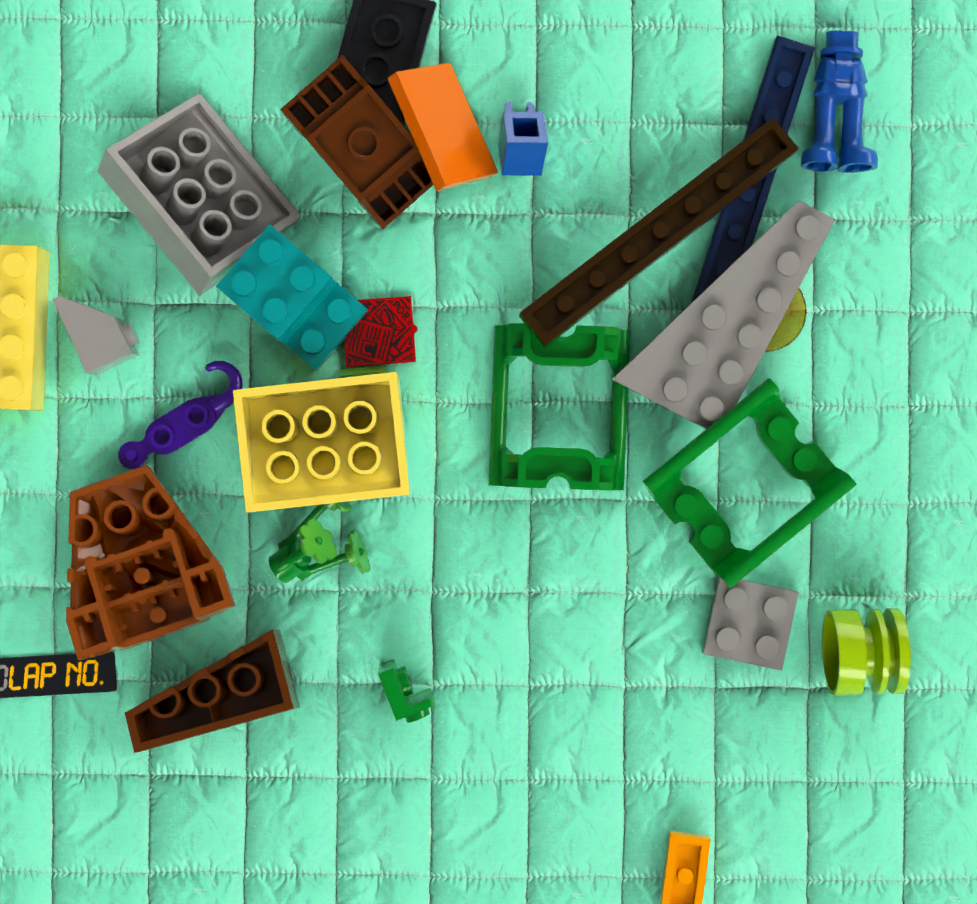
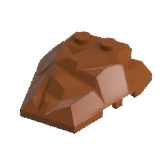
(136, 566)

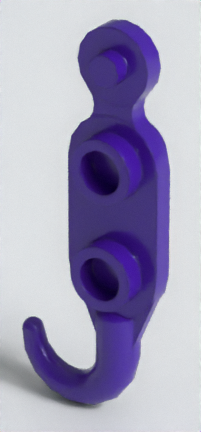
(182, 423)

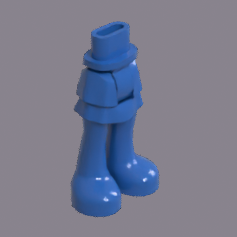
(839, 82)

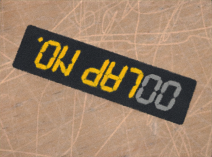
(57, 675)

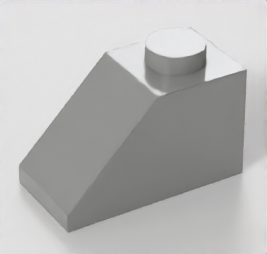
(97, 337)

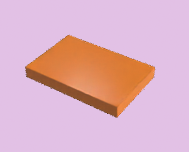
(442, 125)

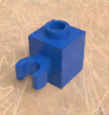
(522, 141)

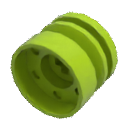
(876, 651)

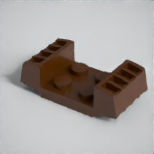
(360, 141)

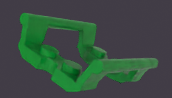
(799, 460)
(541, 464)

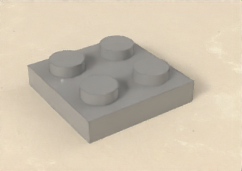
(750, 623)

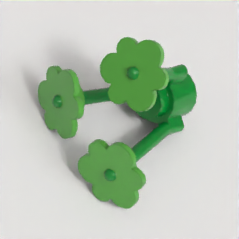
(294, 558)

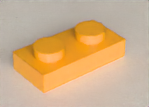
(685, 868)

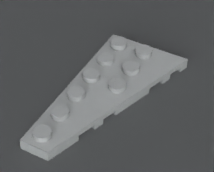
(718, 340)

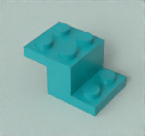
(292, 297)

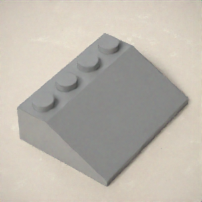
(195, 190)

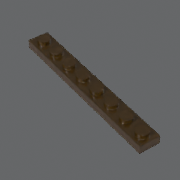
(658, 232)

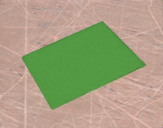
(362, 370)

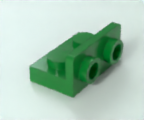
(398, 687)

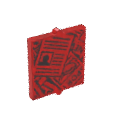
(382, 334)

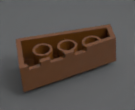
(230, 692)

